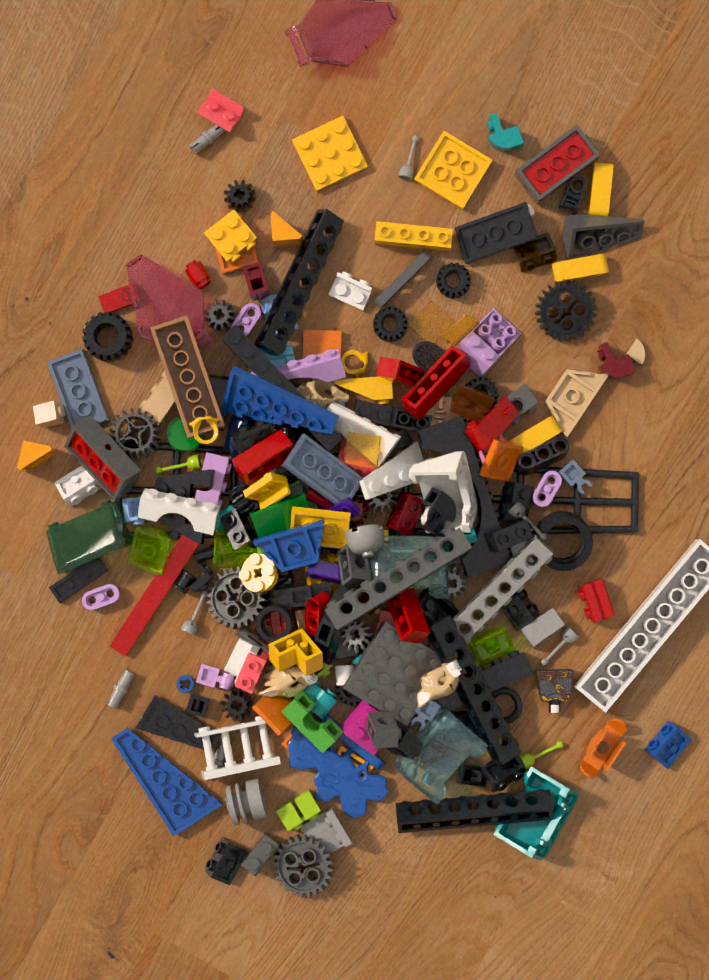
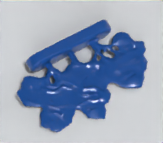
(337, 772)

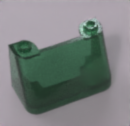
(88, 537)

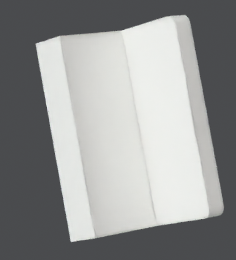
(239, 655)

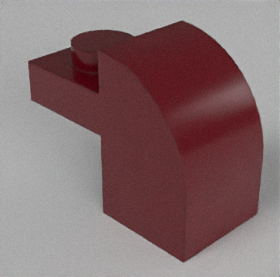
(256, 281)
(614, 368)

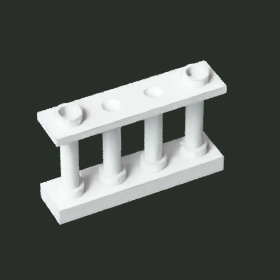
(230, 765)

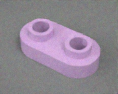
(245, 320)
(547, 489)
(101, 597)

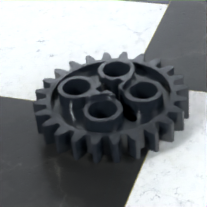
(579, 320)

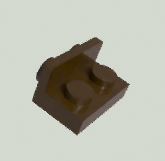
(536, 253)

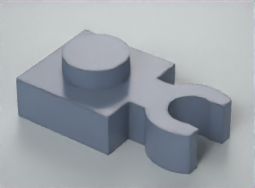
(573, 475)
(425, 712)

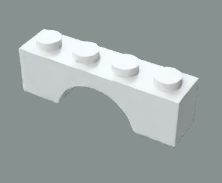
(200, 514)

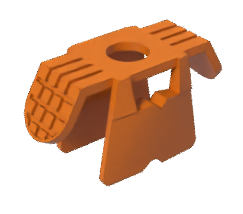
(593, 759)

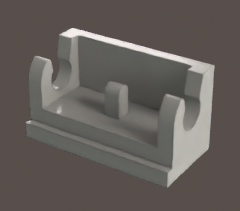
(543, 628)

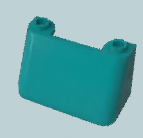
(537, 837)

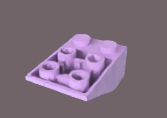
(488, 341)

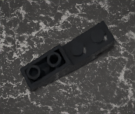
(390, 416)
(296, 596)
(326, 634)

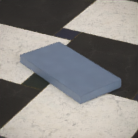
(77, 388)
(322, 470)

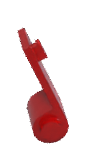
(492, 425)

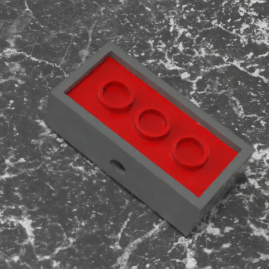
(556, 164)
(102, 458)

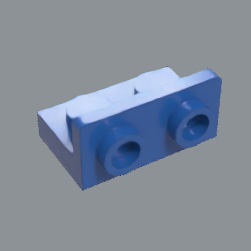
(668, 744)

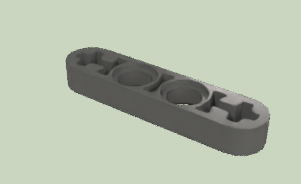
(403, 279)

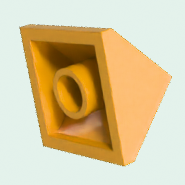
(283, 234)
(33, 454)

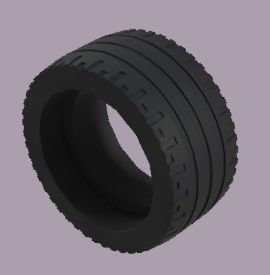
(583, 553)

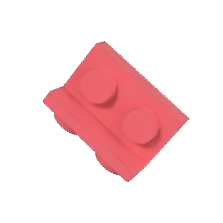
(221, 110)
(251, 671)

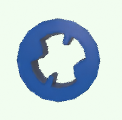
(186, 689)

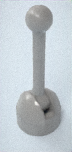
(406, 172)
(190, 625)
(568, 636)

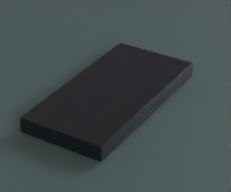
(496, 233)

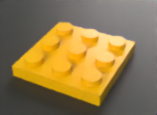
(329, 153)
(453, 170)

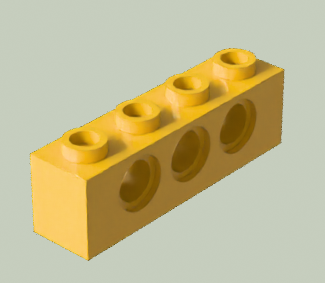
(413, 236)

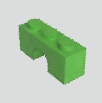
(319, 733)

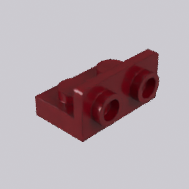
(405, 513)

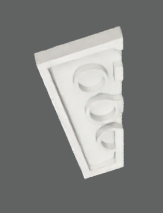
(350, 422)
(393, 473)

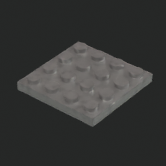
(391, 673)

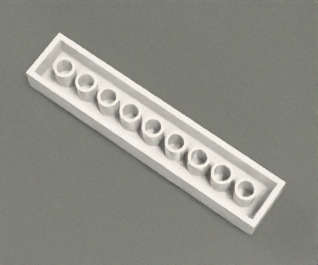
(647, 628)

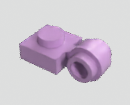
(210, 676)

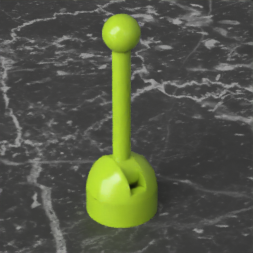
(193, 463)
(529, 759)

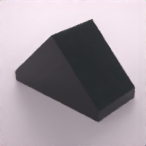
(470, 775)

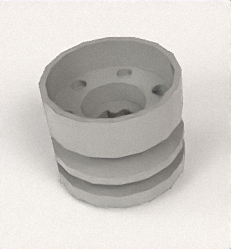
(246, 802)

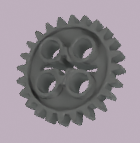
(224, 609)
(299, 848)

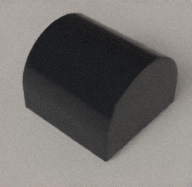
(197, 705)

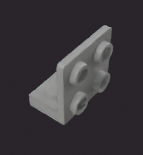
(328, 829)

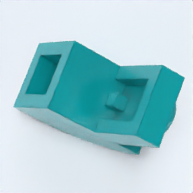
(503, 140)

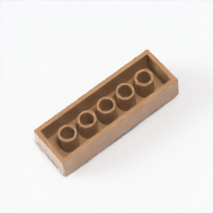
(186, 374)

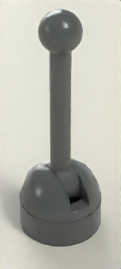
(518, 511)

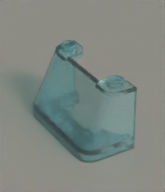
(401, 547)
(444, 749)

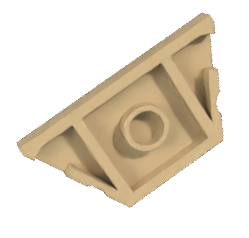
(572, 397)

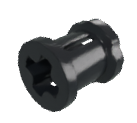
(184, 581)

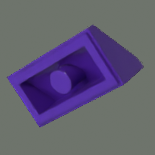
(324, 571)

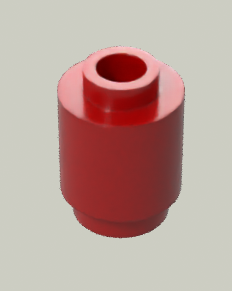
(197, 274)

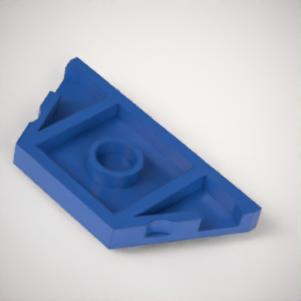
(293, 546)

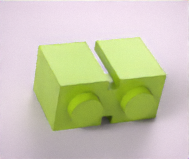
(291, 817)

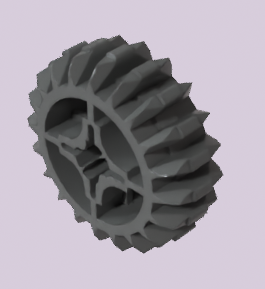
(143, 430)

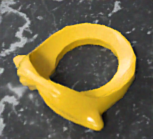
(362, 356)
(196, 425)

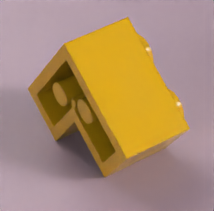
(296, 649)

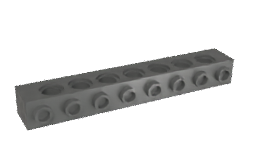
(452, 536)

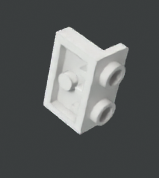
(350, 291)
(76, 486)

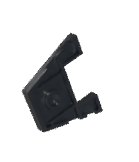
(183, 486)

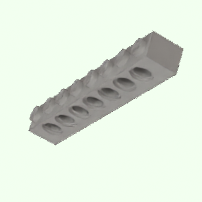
(492, 588)

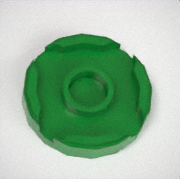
(178, 439)

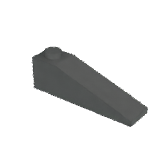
(591, 233)

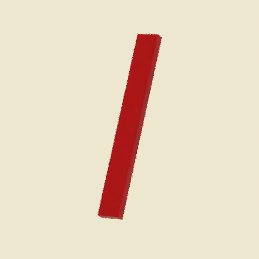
(153, 596)

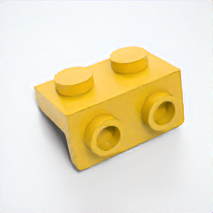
(268, 490)

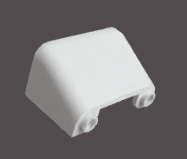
(451, 475)

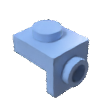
(131, 508)

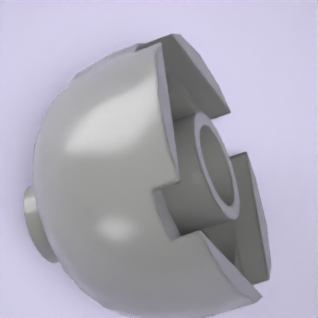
(365, 540)

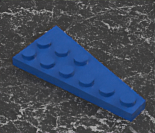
(269, 403)
(171, 791)

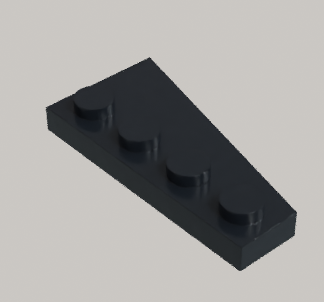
(172, 723)

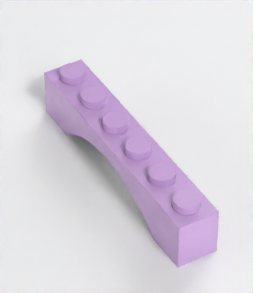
(324, 366)

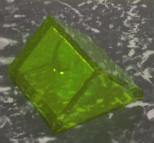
(150, 549)
(225, 555)
(491, 645)

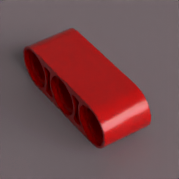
(314, 611)

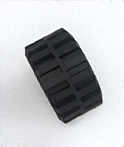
(119, 348)

